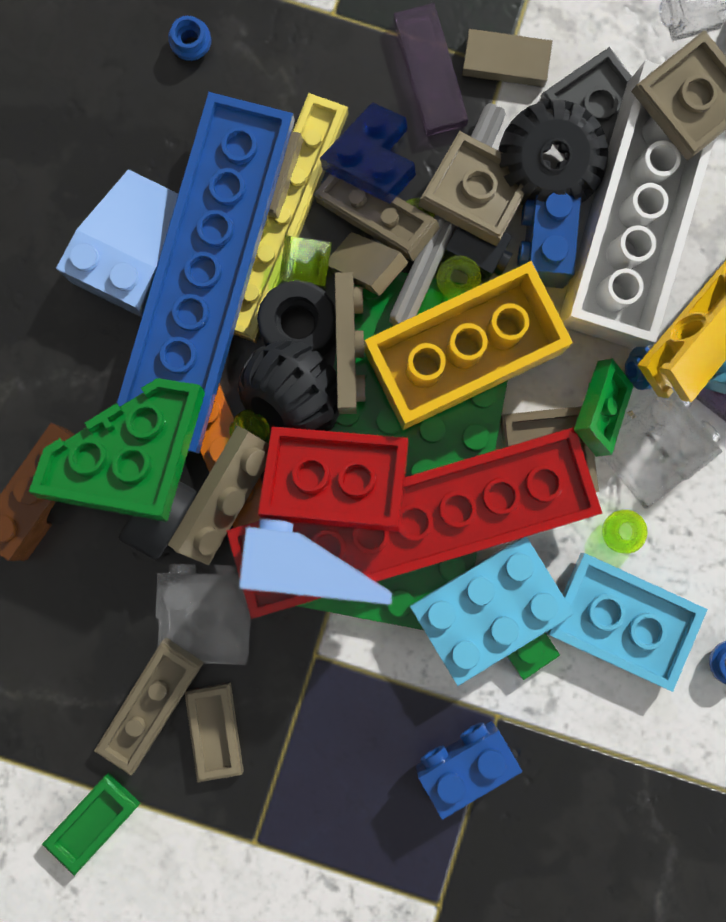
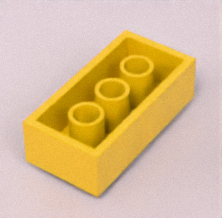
(467, 345)

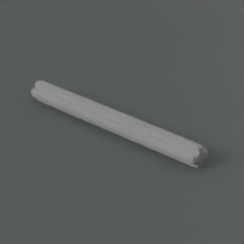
(429, 258)

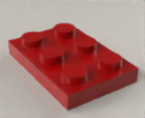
(334, 478)

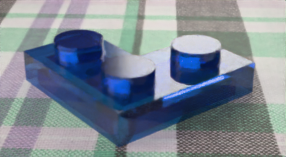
(364, 154)

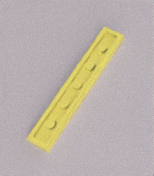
(320, 127)

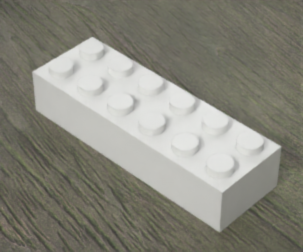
(634, 230)

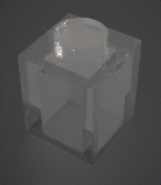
(691, 17)

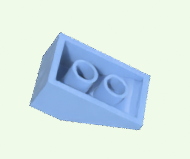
(121, 242)
(294, 564)

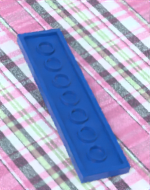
(209, 250)

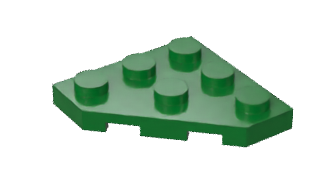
(125, 455)

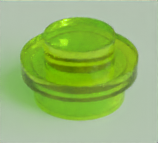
(252, 423)

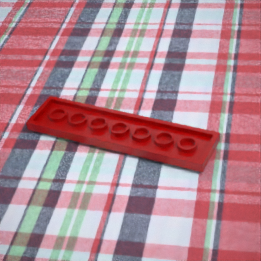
(455, 513)

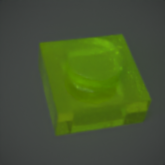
(305, 260)

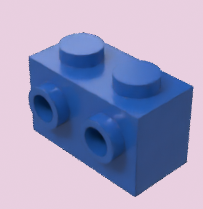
(550, 238)
(467, 768)

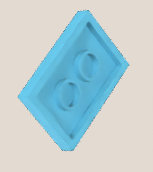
(491, 610)
(629, 621)

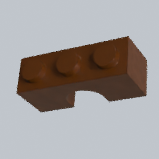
(21, 513)

